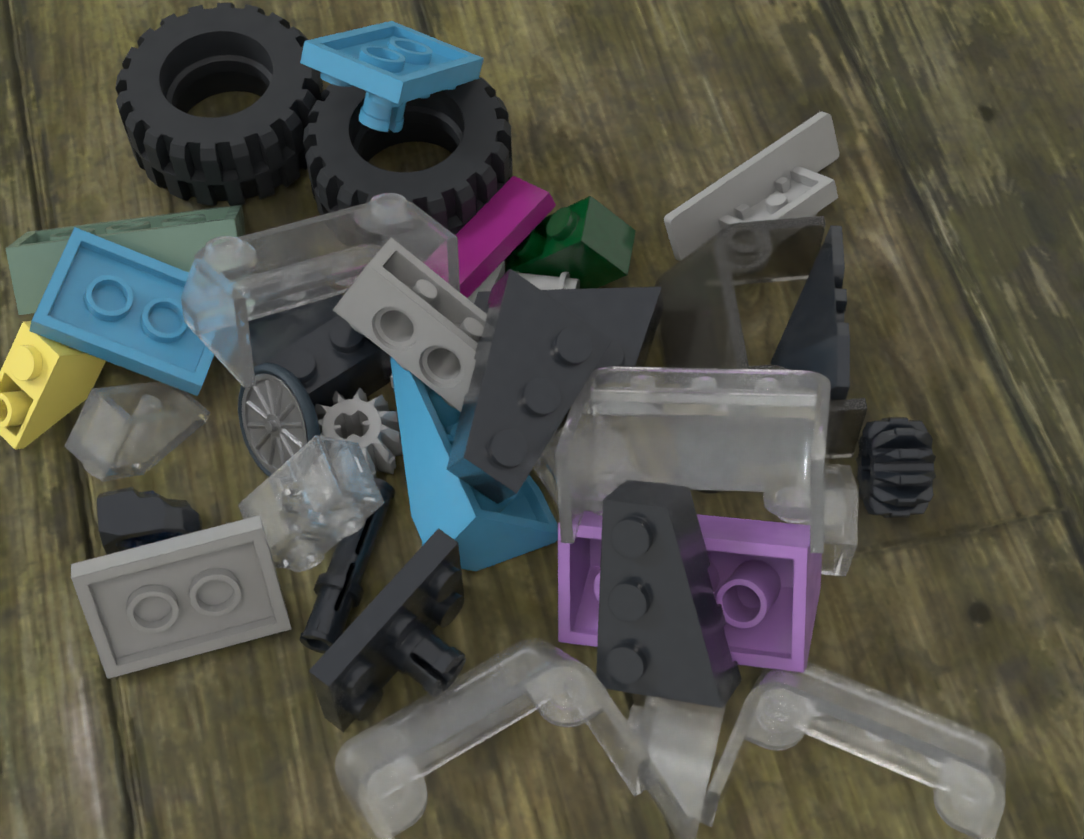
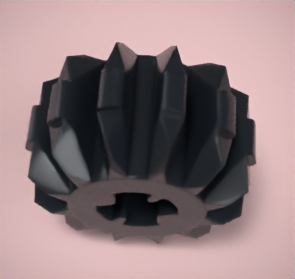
(895, 467)

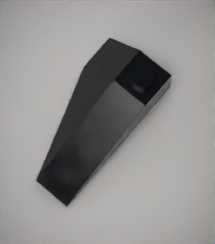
(816, 331)

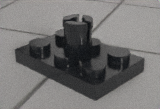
(396, 636)

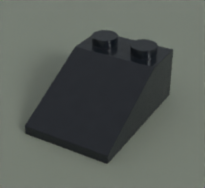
(320, 351)

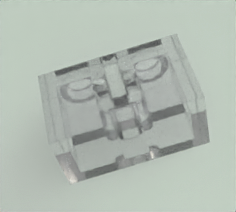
(314, 501)

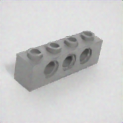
(416, 320)

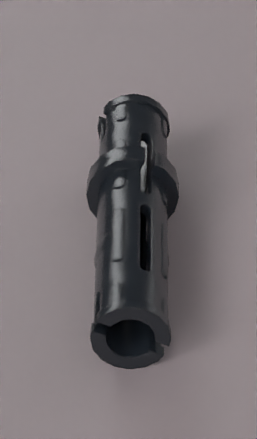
(340, 586)

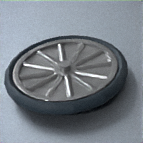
(275, 416)

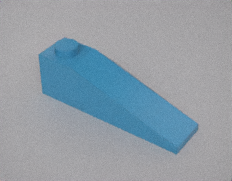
(441, 500)

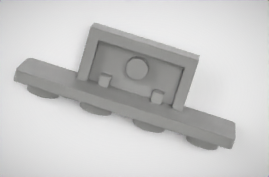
(768, 186)

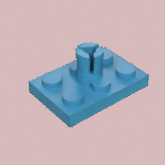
(391, 66)
(122, 312)

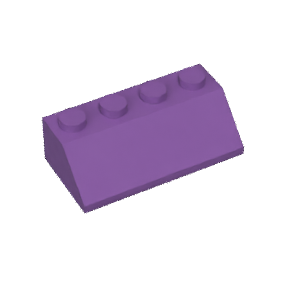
(757, 575)

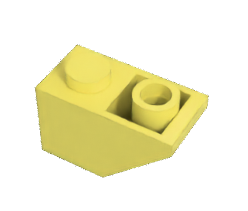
(41, 385)

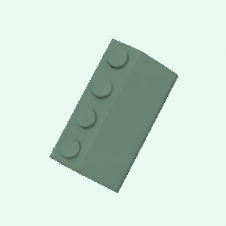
(164, 237)

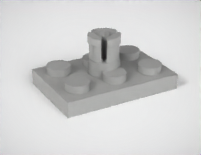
(181, 596)

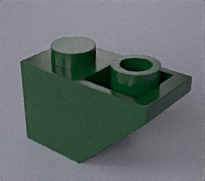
(577, 240)

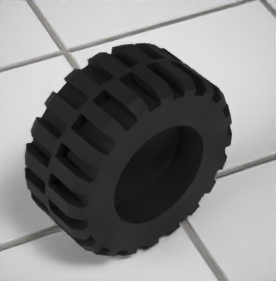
(207, 56)
(462, 120)

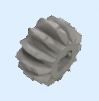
(366, 424)

